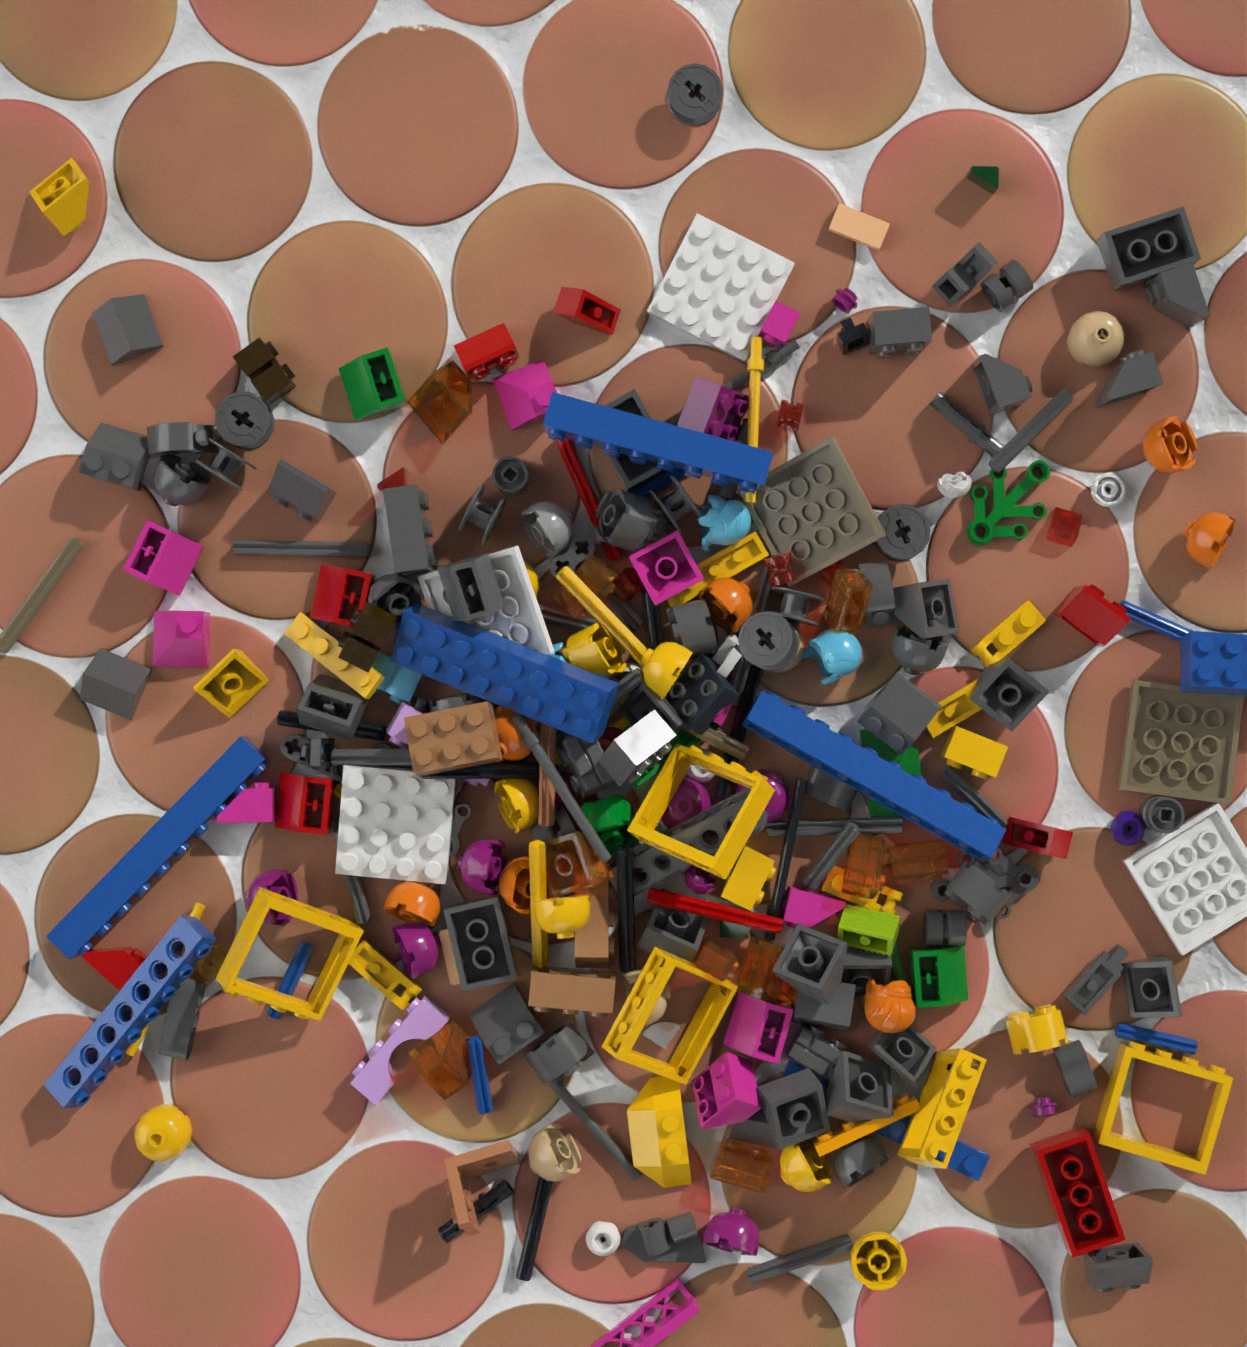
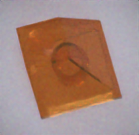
(444, 401)
(573, 865)

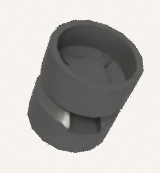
(1010, 283)
(511, 476)
(1162, 814)
(562, 818)
(944, 927)

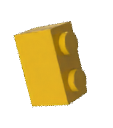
(974, 752)
(748, 878)

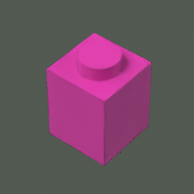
(778, 325)

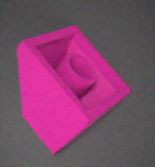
(525, 393)
(666, 567)
(181, 639)

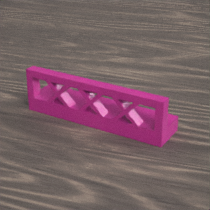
(658, 1330)

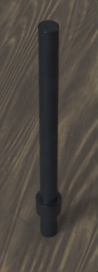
(776, 908)

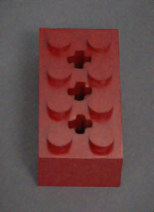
(1094, 1197)

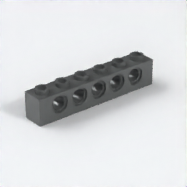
(691, 832)

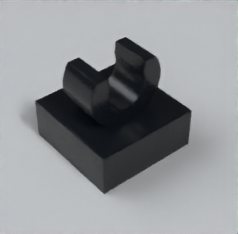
(852, 336)
(319, 751)

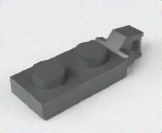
(1096, 979)

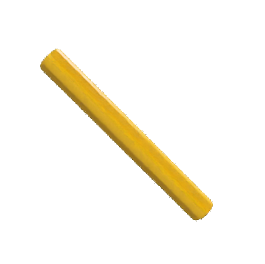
(602, 613)
(538, 891)

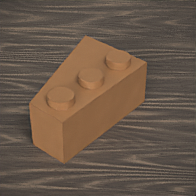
(593, 940)

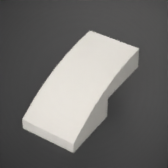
(728, 655)

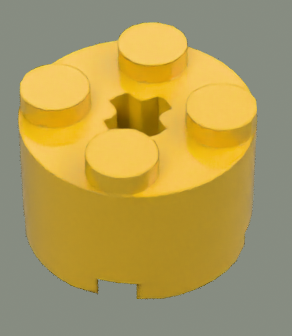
(595, 651)
(1036, 1030)

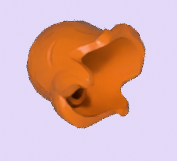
(889, 1006)

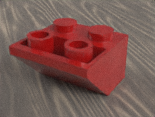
(486, 352)
(339, 594)
(1093, 615)
(305, 803)

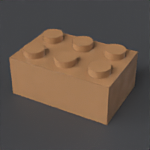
(453, 739)
(572, 990)

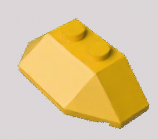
(659, 1133)

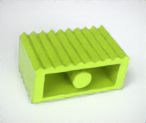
(868, 929)

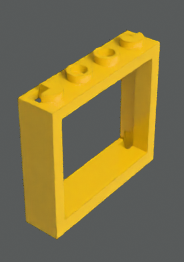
(663, 790)
(330, 975)
(641, 1003)
(943, 1108)
(1102, 1132)

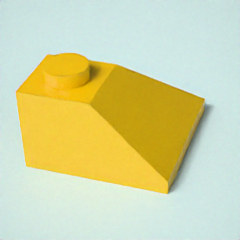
(63, 197)

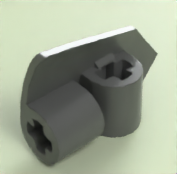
(665, 1240)

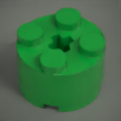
(611, 820)

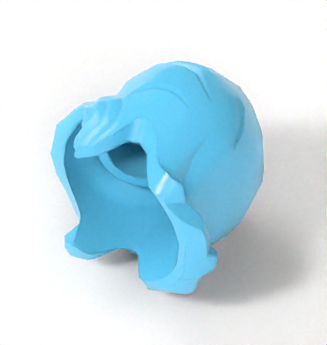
(723, 521)
(836, 654)

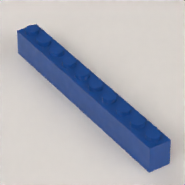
(873, 776)
(157, 847)

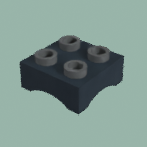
(701, 694)

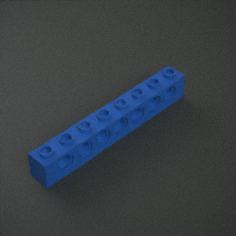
(65, 1080)

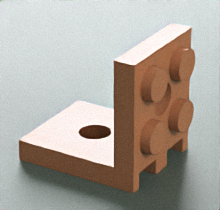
(470, 1165)

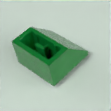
(372, 384)
(938, 975)

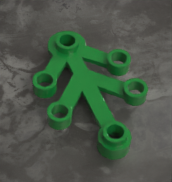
(1004, 507)

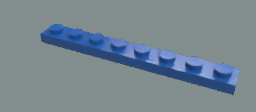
(964, 1157)

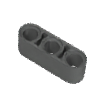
(182, 1020)

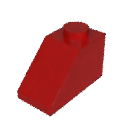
(586, 310)
(1038, 837)
(115, 964)

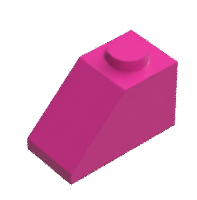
(252, 805)
(809, 907)

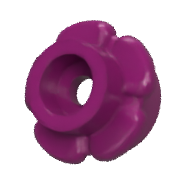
(845, 300)
(1043, 1107)

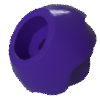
(1119, 828)

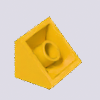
(231, 683)

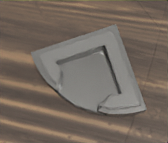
(661, 1032)

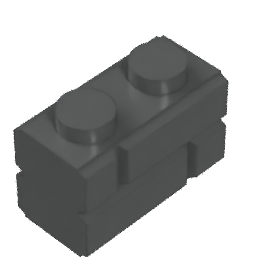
(583, 763)
(815, 1051)

